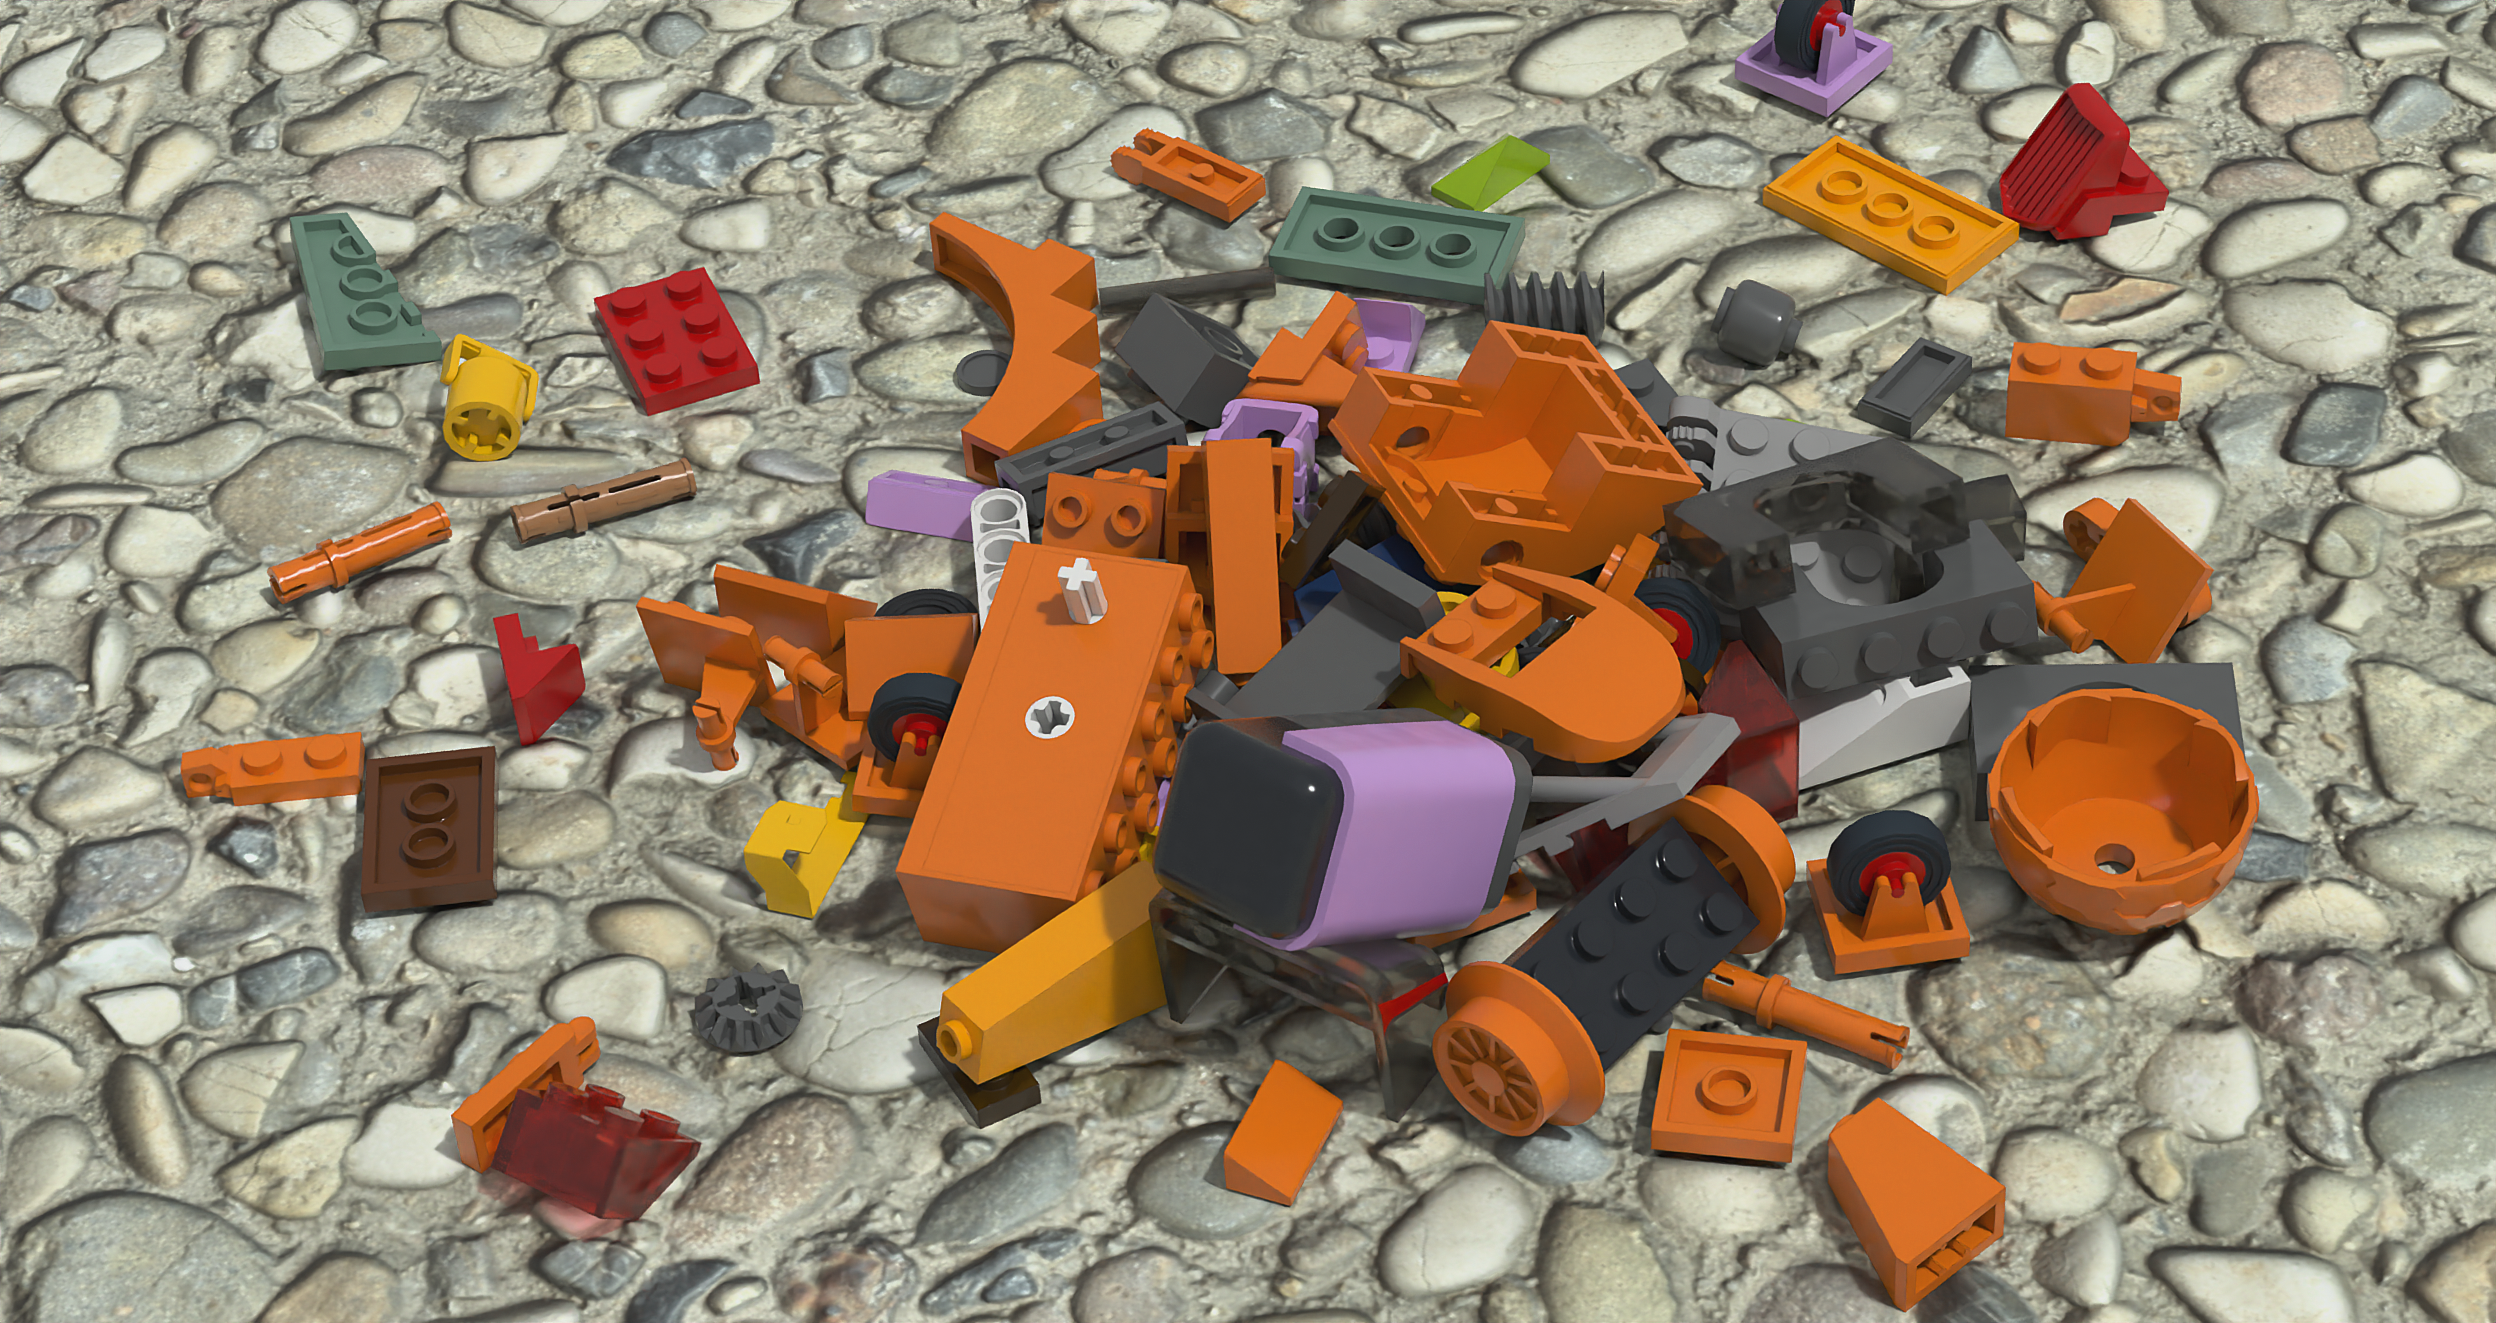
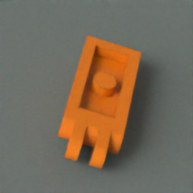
(555, 1056)

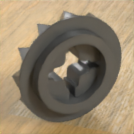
(731, 1026)

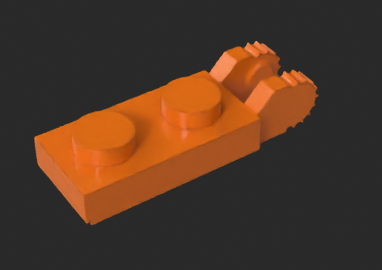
(1189, 174)

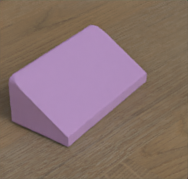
(922, 504)

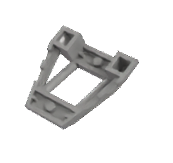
(1679, 760)

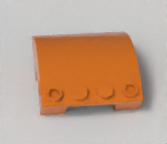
(1517, 460)

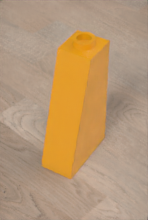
(1058, 983)

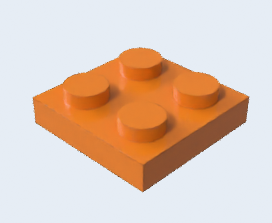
(1729, 1095)

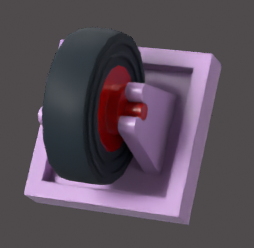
(1814, 56)

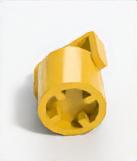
(485, 399)

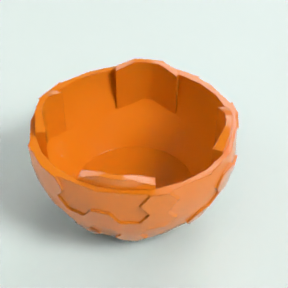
(2127, 785)

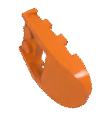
(1579, 700)

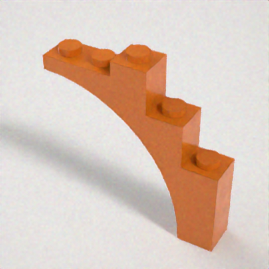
(1046, 308)

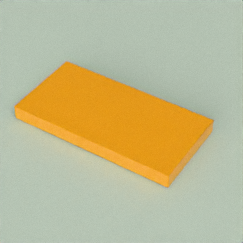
(1891, 215)

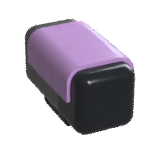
(1342, 825)

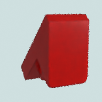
(538, 681)

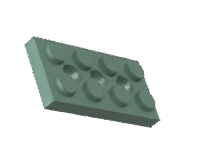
(1311, 246)

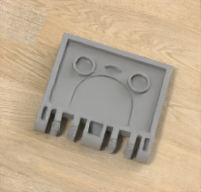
(1841, 564)

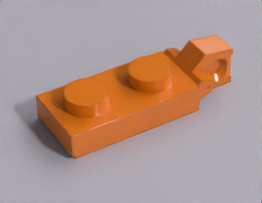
(277, 769)

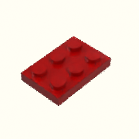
(676, 341)

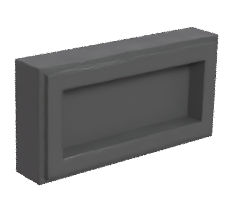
(1914, 387)

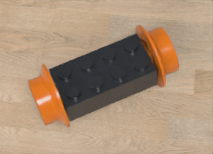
(1545, 1024)

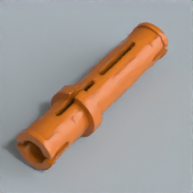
(339, 560)
(1778, 1003)

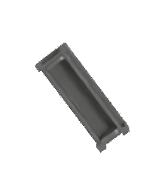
(1116, 445)

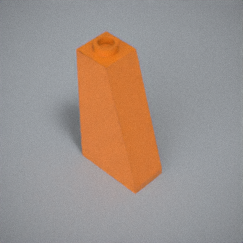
(1241, 555)

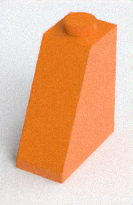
(1911, 1200)

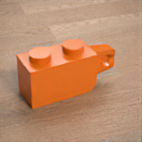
(2084, 394)

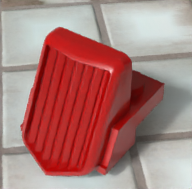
(2078, 171)

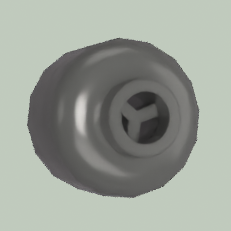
(1756, 323)

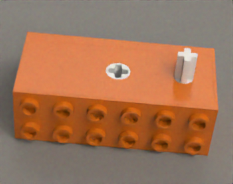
(1054, 743)

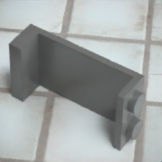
(1345, 653)

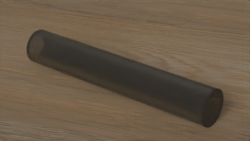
(1189, 290)

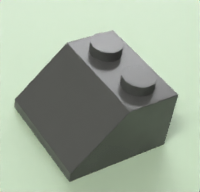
(1186, 360)

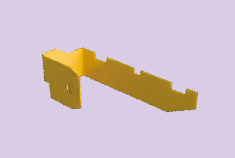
(819, 835)

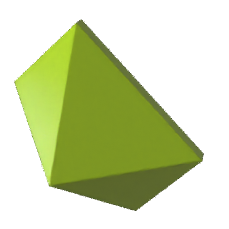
(1490, 174)

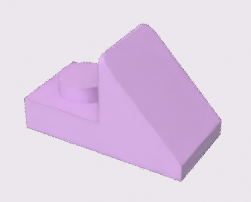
(1391, 333)

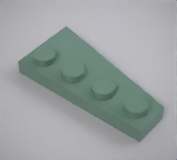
(353, 301)

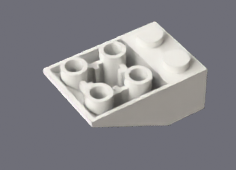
(1880, 721)

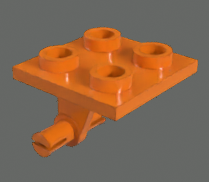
(1106, 513)
(2128, 591)
(714, 658)
(815, 702)

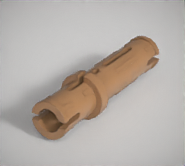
(601, 501)

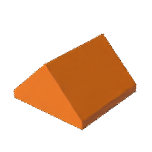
(788, 609)
(901, 645)

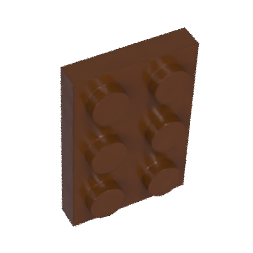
(430, 829)

